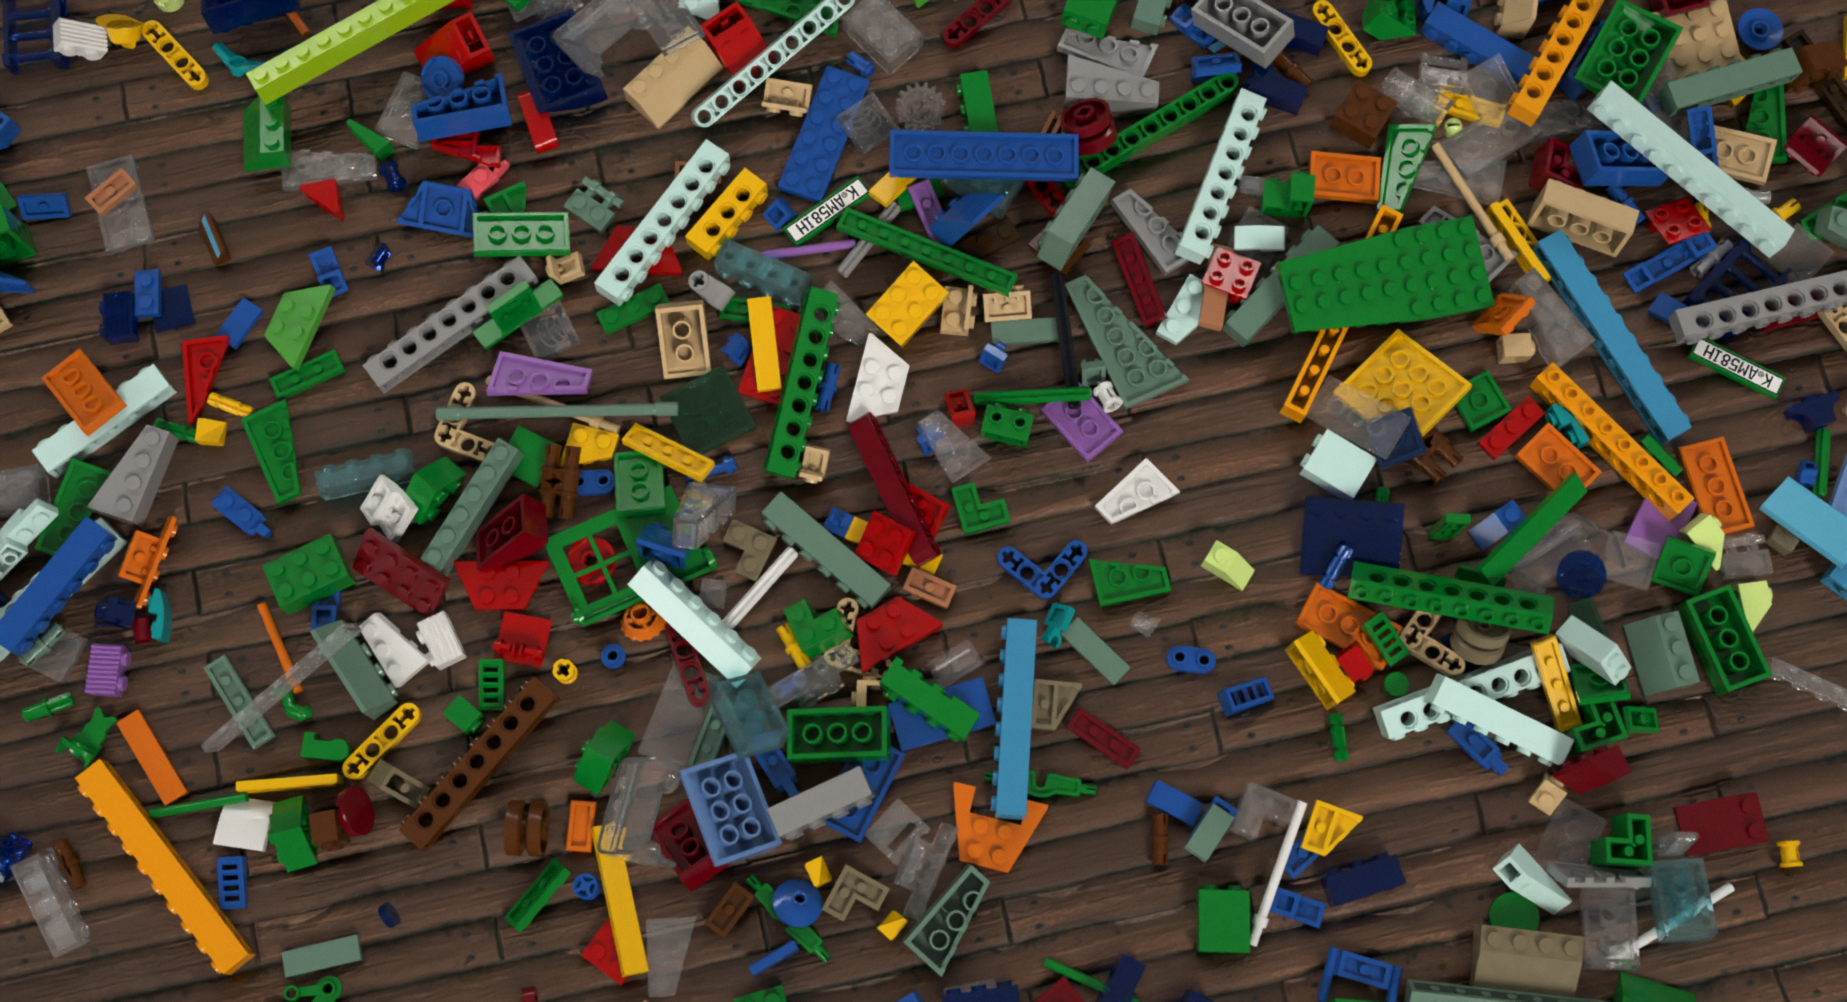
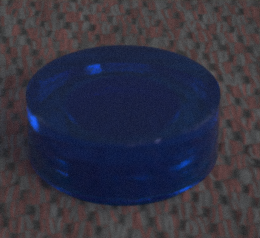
(389, 915)

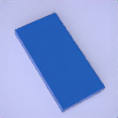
(915, 733)
(880, 777)

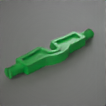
(1053, 785)
(804, 935)

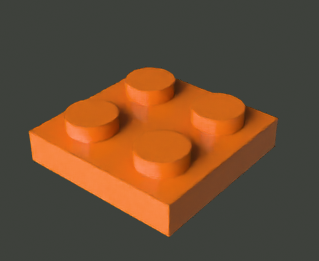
(1504, 315)

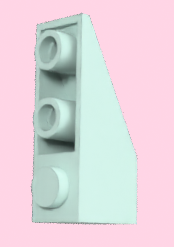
(1530, 880)

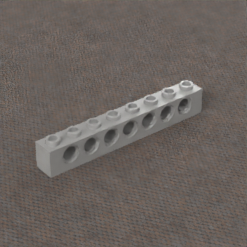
(1687, 330)
(445, 336)

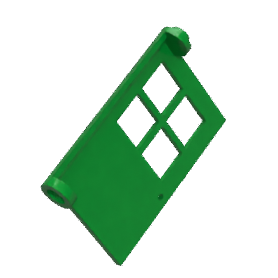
(630, 528)

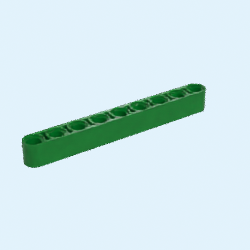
(1161, 126)

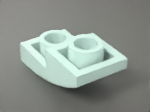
(1259, 238)

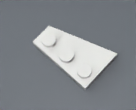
(1136, 492)
(394, 652)

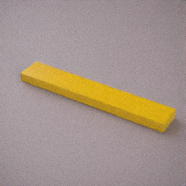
(621, 912)

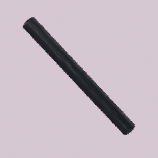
(1064, 335)

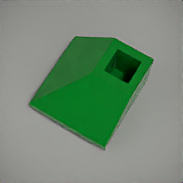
(1389, 19)

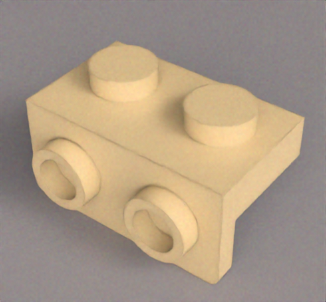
(787, 96)

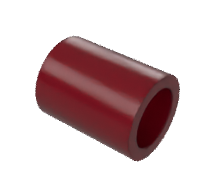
(142, 630)

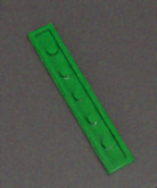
(1531, 529)

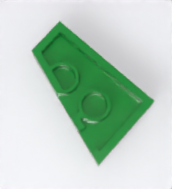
(1127, 582)

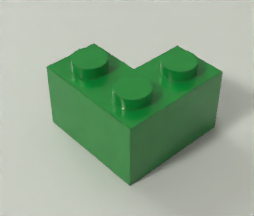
(1288, 198)
(432, 486)
(814, 632)
(1601, 727)
(602, 756)
(292, 834)
(1628, 846)

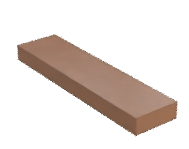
(1213, 301)

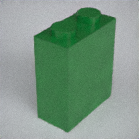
(1222, 919)

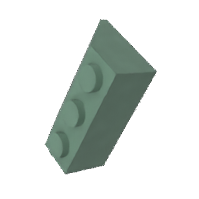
(1661, 653)

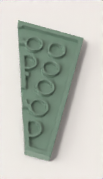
(1129, 355)

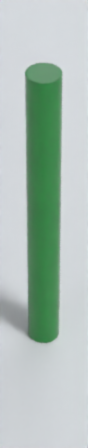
(199, 805)
(1077, 975)

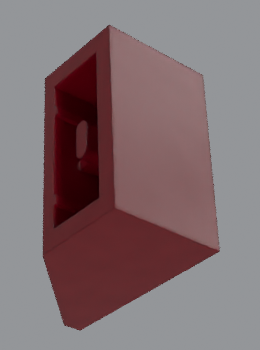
(1593, 770)

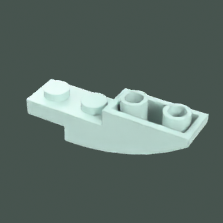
(21, 531)

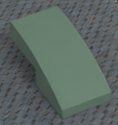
(1209, 833)

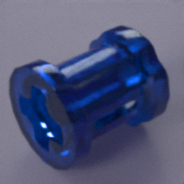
(392, 176)

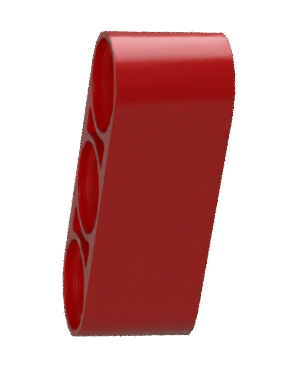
(538, 124)

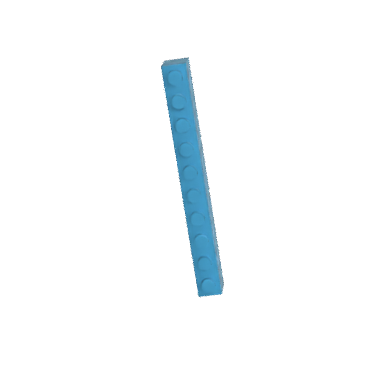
(1613, 340)

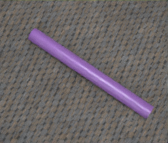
(810, 249)

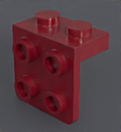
(1815, 146)

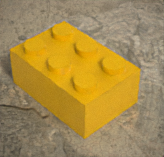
(907, 304)

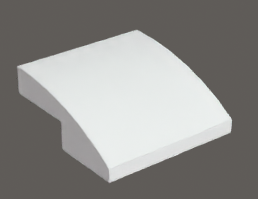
(389, 508)
(244, 825)

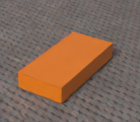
(581, 821)

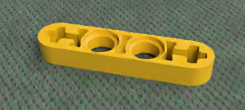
(1344, 36)
(175, 54)
(384, 744)

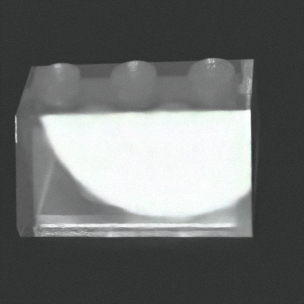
(1416, 98)

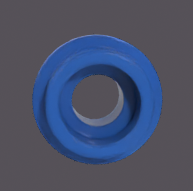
(618, 662)

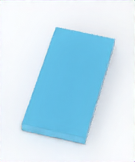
(1809, 520)

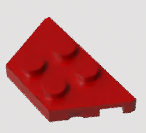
(667, 264)
(503, 586)
(891, 630)

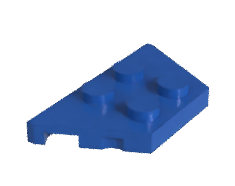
(441, 209)

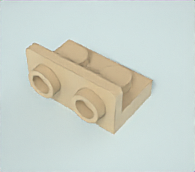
(1002, 308)
(957, 311)

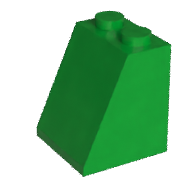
(1089, 16)

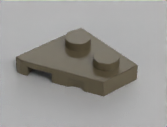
(1051, 702)

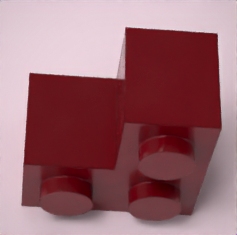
(1552, 162)

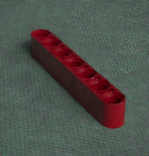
(893, 486)

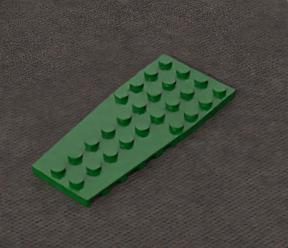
(1388, 279)

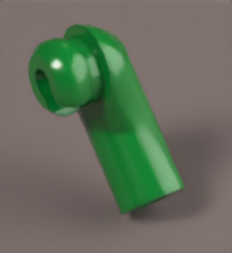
(294, 710)

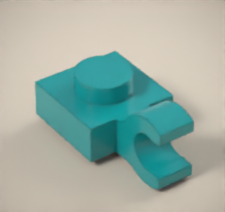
(1057, 620)

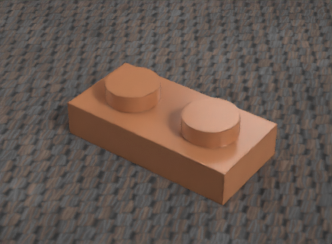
(111, 192)
(929, 588)

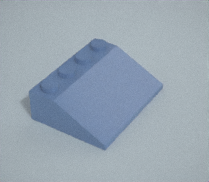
(730, 809)

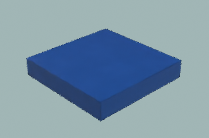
(774, 958)

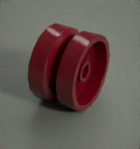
(1093, 123)

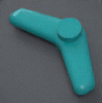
(236, 63)

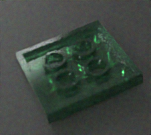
(709, 411)

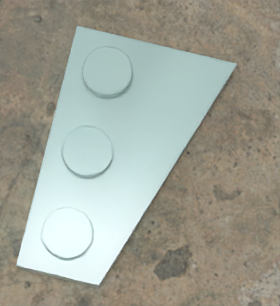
(1184, 312)

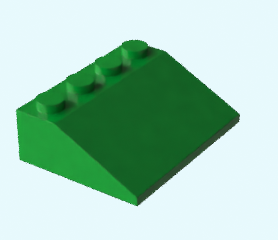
(1628, 51)

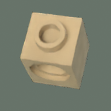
(1515, 348)

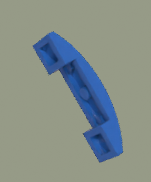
(1668, 262)

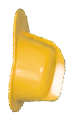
(121, 29)

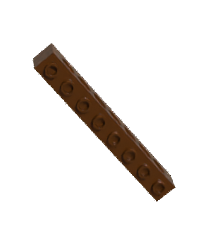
(412, 824)

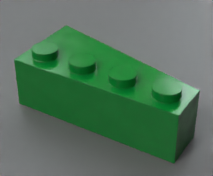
(928, 701)

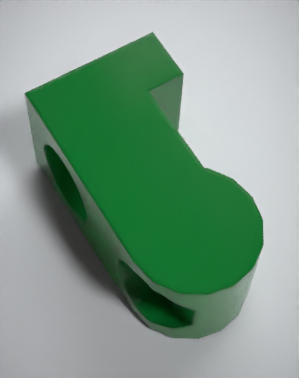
(333, 751)

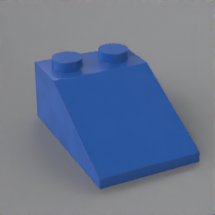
(962, 216)
(657, 543)

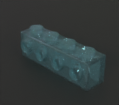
(762, 272)
(360, 475)

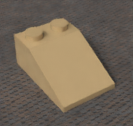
(683, 339)

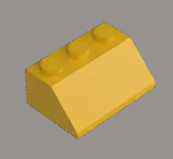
(1320, 669)

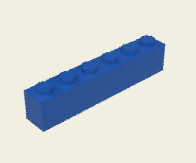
(1473, 41)
(54, 586)

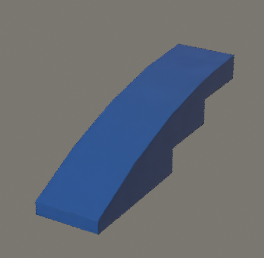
(1702, 132)

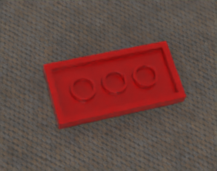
(785, 330)

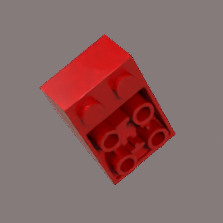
(459, 40)
(735, 40)

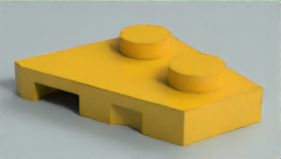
(595, 444)
(1327, 827)

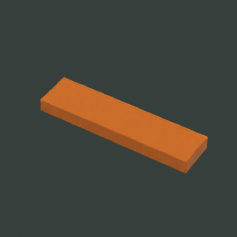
(152, 757)

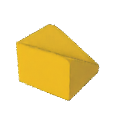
(210, 432)
(818, 872)
(892, 925)

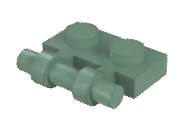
(589, 210)

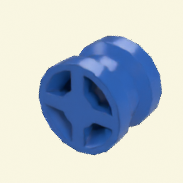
(584, 883)

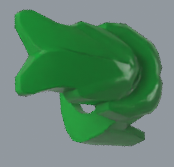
(89, 742)

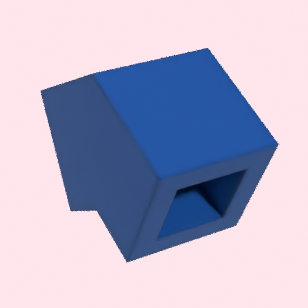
(1806, 473)

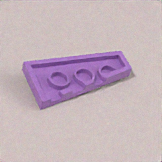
(534, 376)

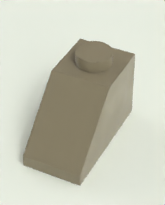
(397, 783)

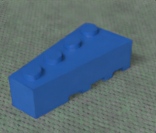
(463, 111)

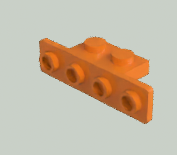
(143, 559)

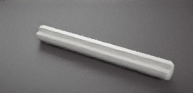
(760, 587)

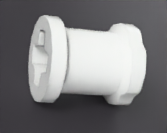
(1107, 396)

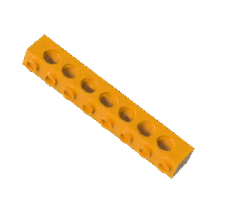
(1578, 16)
(1614, 443)

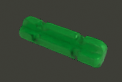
(177, 430)
(1338, 737)

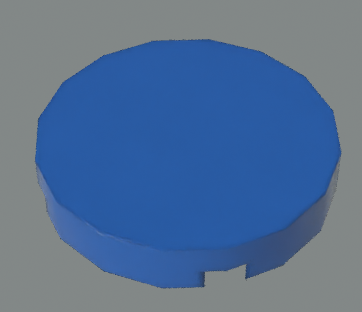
(441, 76)

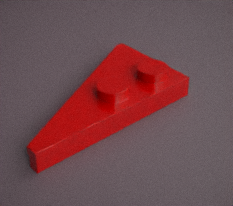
(201, 364)

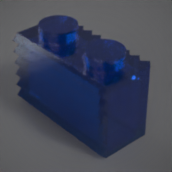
(119, 318)

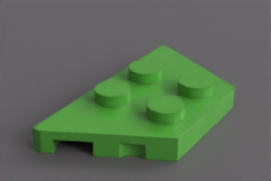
(297, 322)

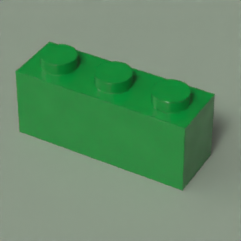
(977, 102)

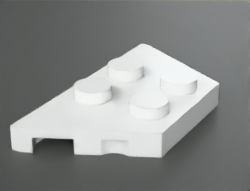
(878, 381)

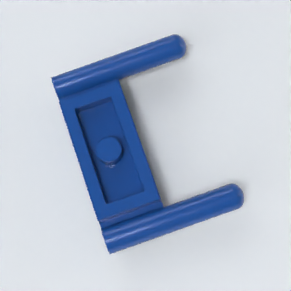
(1361, 970)

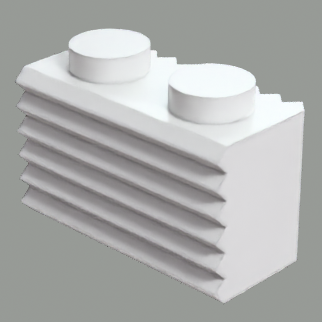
(79, 39)
(440, 640)

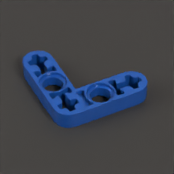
(1040, 577)

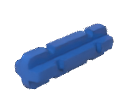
(1336, 566)

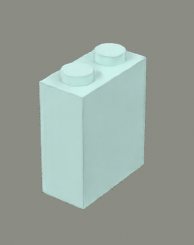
(1337, 465)
(1593, 650)

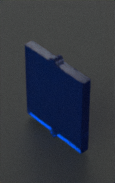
(175, 309)

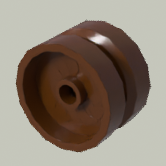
(526, 828)

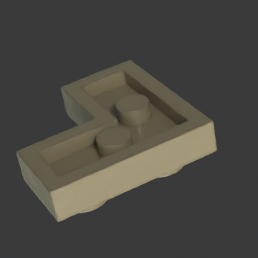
(756, 548)
(851, 887)

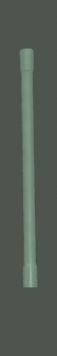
(456, 413)

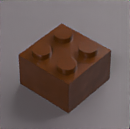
(1363, 114)

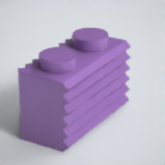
(107, 670)

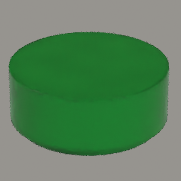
(1395, 684)

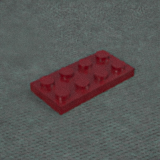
(400, 573)

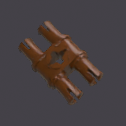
(1437, 445)
(568, 475)

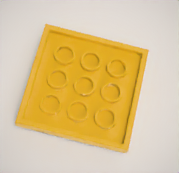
(1410, 376)

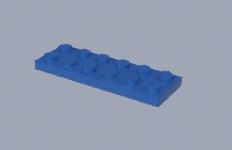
(821, 136)

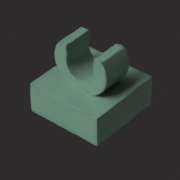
(1092, 372)

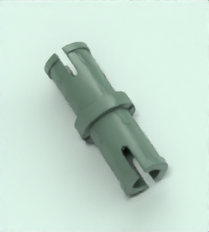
(43, 644)

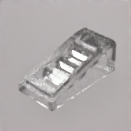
(1675, 843)

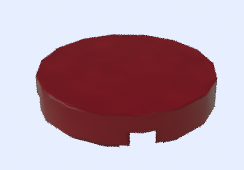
(356, 811)

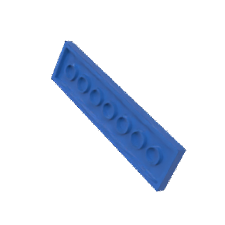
(984, 155)

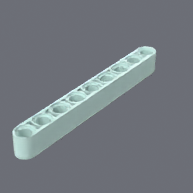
(767, 68)

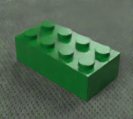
(1723, 640)
(839, 735)

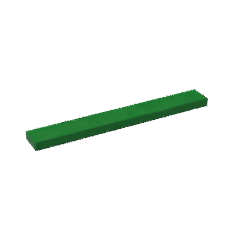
(927, 252)

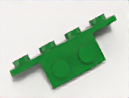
(515, 309)

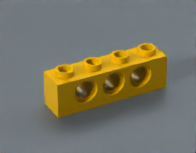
(744, 184)

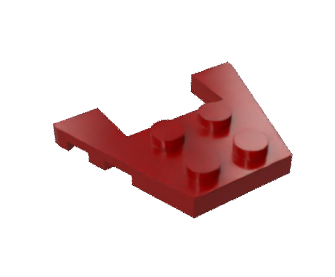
(467, 147)

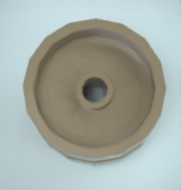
(1479, 641)

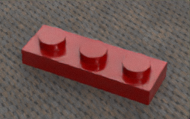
(1511, 428)

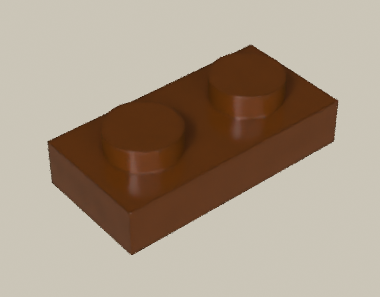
(729, 910)

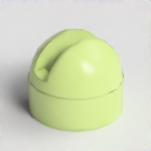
(1451, 130)

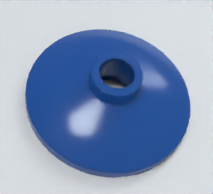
(1765, 23)
(794, 913)

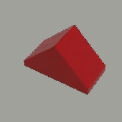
(326, 195)
(960, 408)

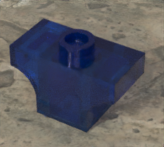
(1813, 411)
(114, 613)
(12, 850)

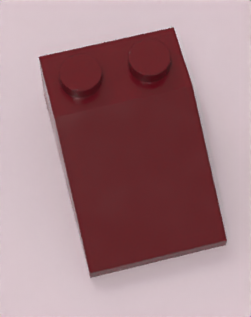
(512, 533)
(1723, 823)
(683, 843)

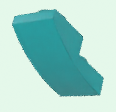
(1562, 419)
(160, 606)

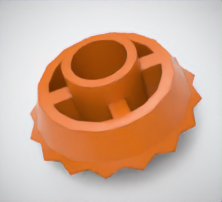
(642, 622)

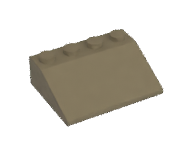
(1526, 960)

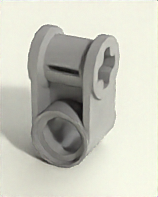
(712, 291)

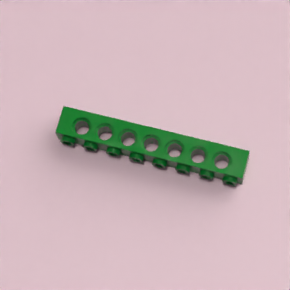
(774, 462)
(1451, 597)

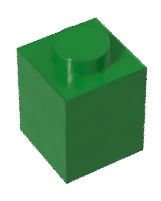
(464, 715)

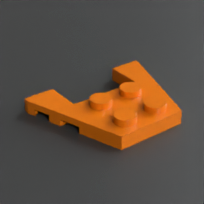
(989, 840)

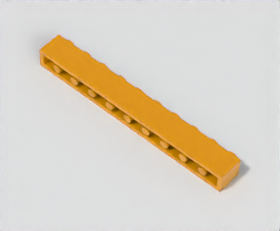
(1328, 340)
(165, 867)

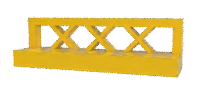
(1514, 240)

